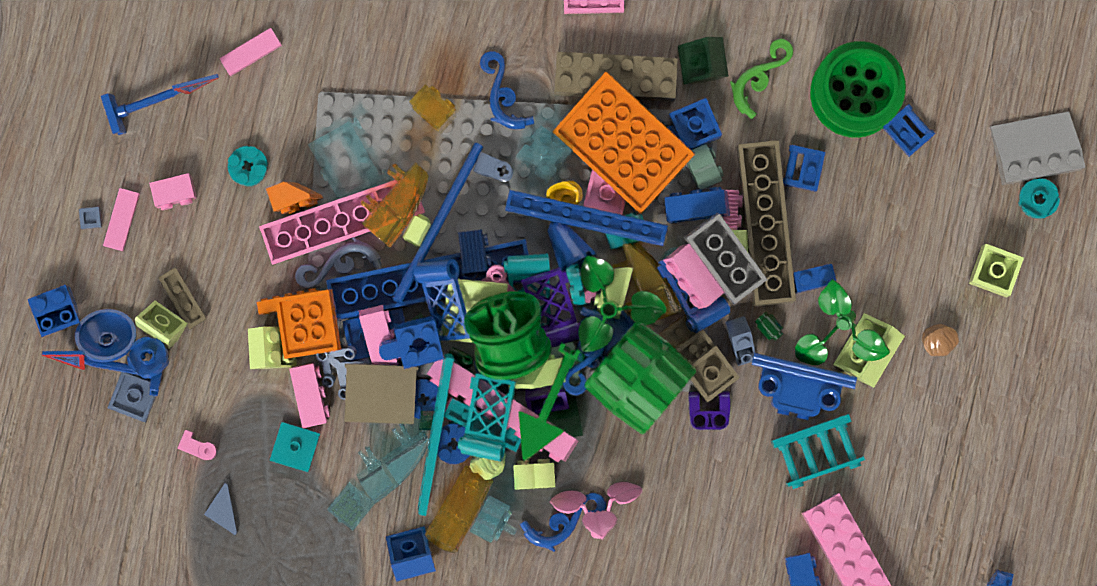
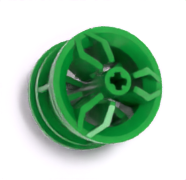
(507, 335)

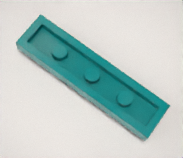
(459, 412)

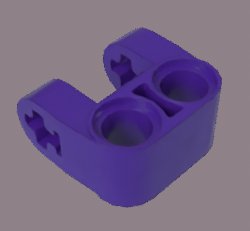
(694, 409)

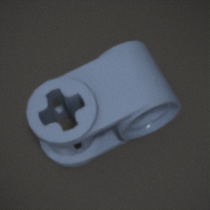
(490, 166)

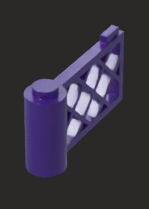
(564, 329)

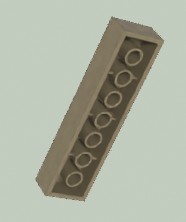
(766, 220)

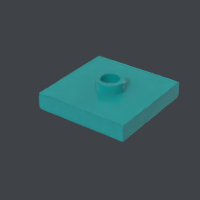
(295, 447)

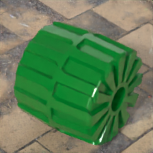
(640, 377)

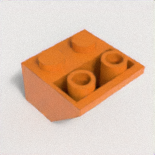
(290, 196)

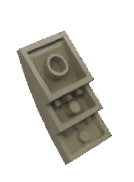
(712, 368)

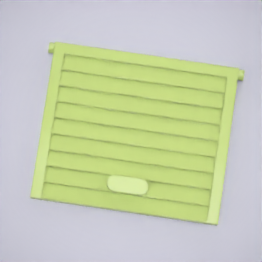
(472, 292)

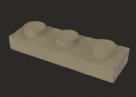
(182, 298)

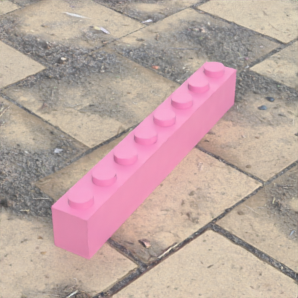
(460, 384)

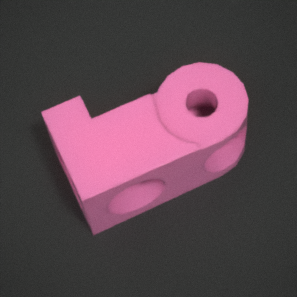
(197, 448)

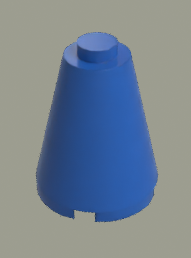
(568, 246)

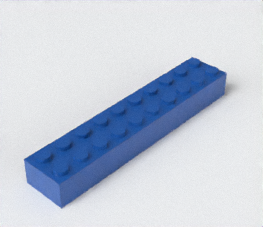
(379, 286)

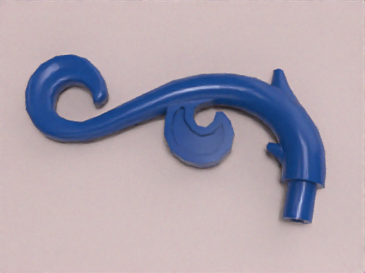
(497, 92)
(591, 357)
(569, 525)

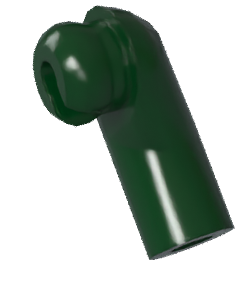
(463, 358)

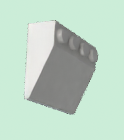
(1037, 148)

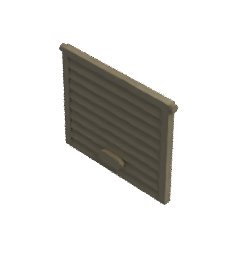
(380, 393)

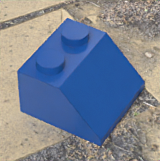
(410, 554)

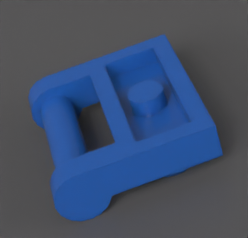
(904, 135)
(810, 168)

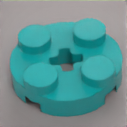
(258, 170)
(1050, 197)
(577, 289)

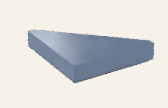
(222, 510)

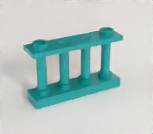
(821, 431)

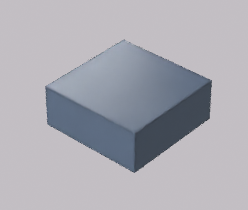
(90, 218)

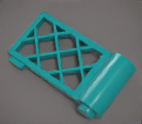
(527, 266)
(482, 444)

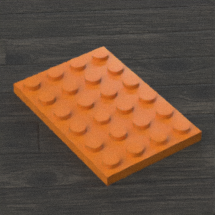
(623, 142)

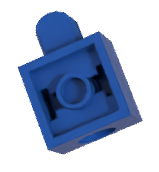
(695, 124)
(415, 343)

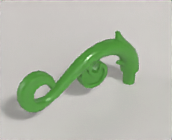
(758, 71)

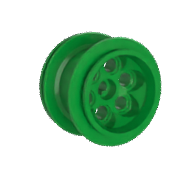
(861, 57)

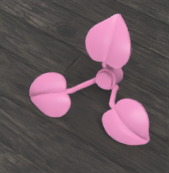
(597, 522)

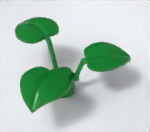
(835, 300)
(596, 333)

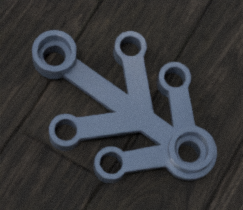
(330, 359)

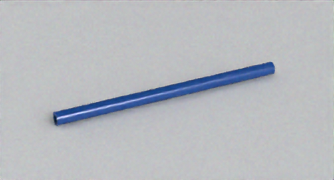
(438, 221)

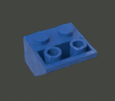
(54, 310)

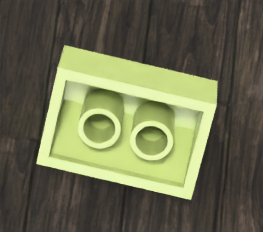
(869, 371)

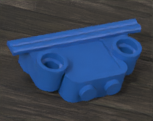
(800, 387)

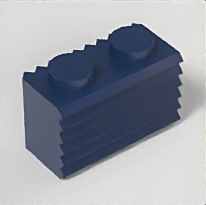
(473, 251)

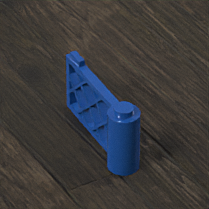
(443, 273)
(696, 318)

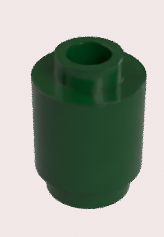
(769, 326)

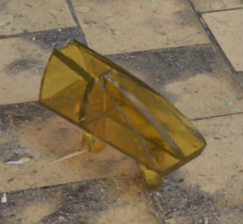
(398, 206)
(648, 277)
(458, 511)

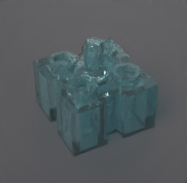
(544, 154)
(493, 520)

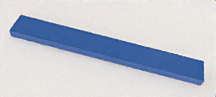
(586, 218)

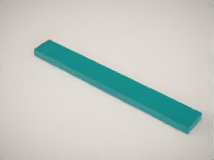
(435, 434)

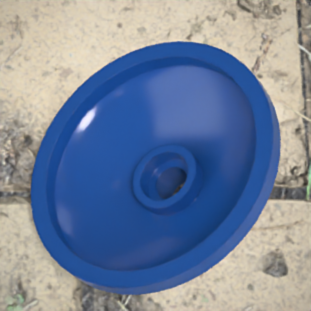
(104, 327)

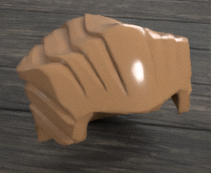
(939, 340)

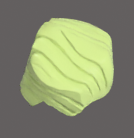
(487, 468)

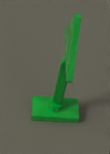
(536, 432)

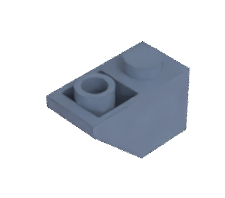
(740, 340)

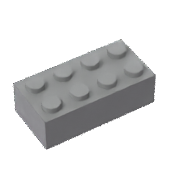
(725, 258)

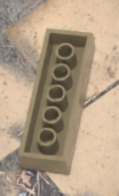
(640, 75)

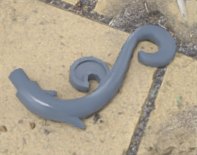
(335, 259)

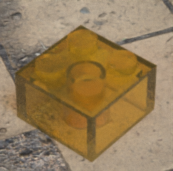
(433, 108)

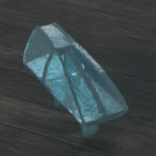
(391, 470)

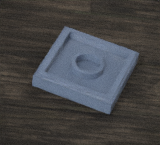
(132, 397)

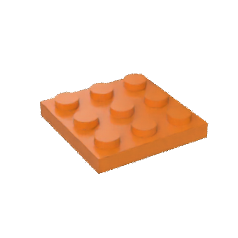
(308, 324)

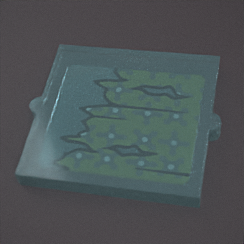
(351, 506)

